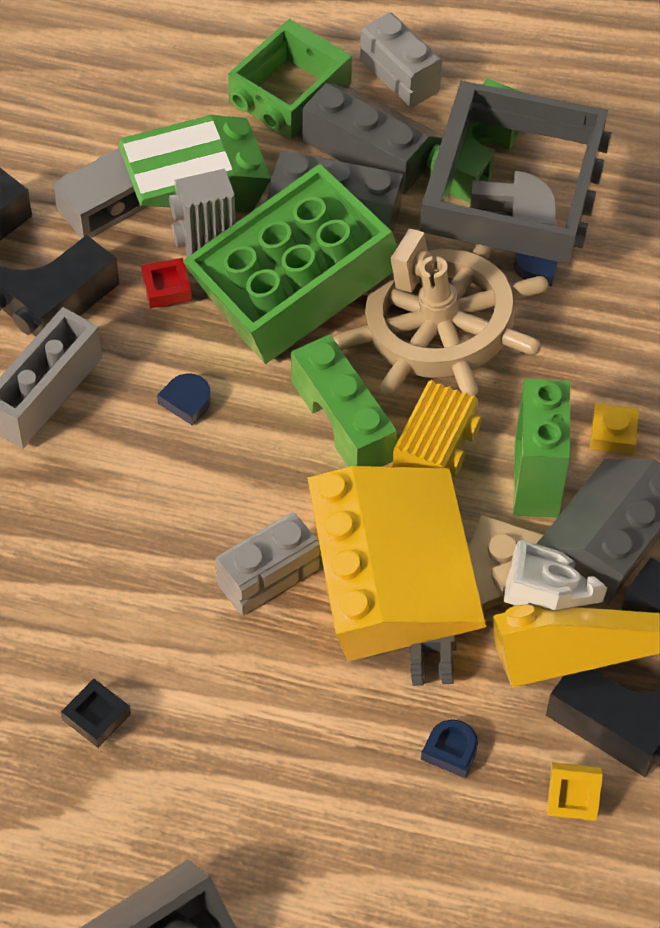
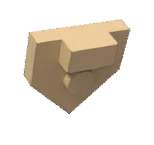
(492, 557)

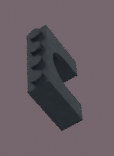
(70, 281)
(607, 714)

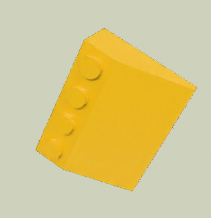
(394, 557)

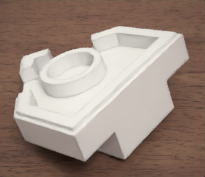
(548, 579)

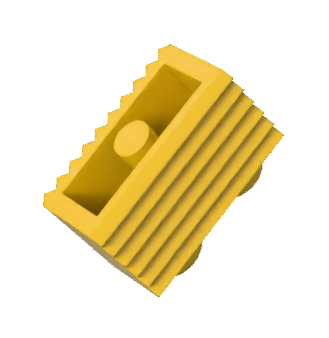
(438, 429)

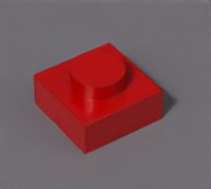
(166, 283)

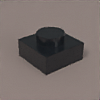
(96, 713)

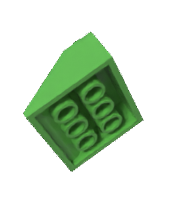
(294, 262)

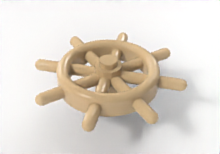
(440, 315)

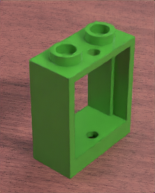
(293, 44)
(541, 448)

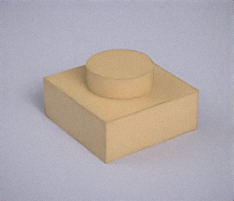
(407, 259)

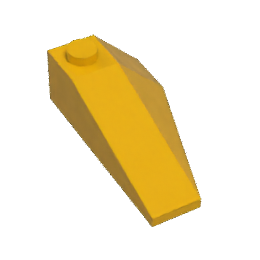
(555, 643)

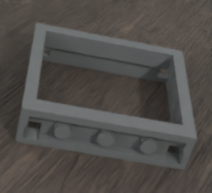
(530, 115)

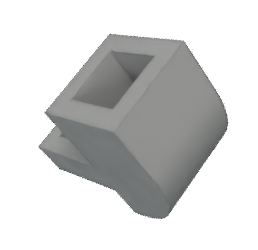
(524, 198)

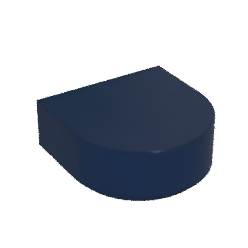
(530, 266)
(186, 397)
(451, 747)

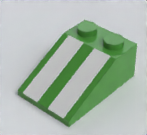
(192, 149)

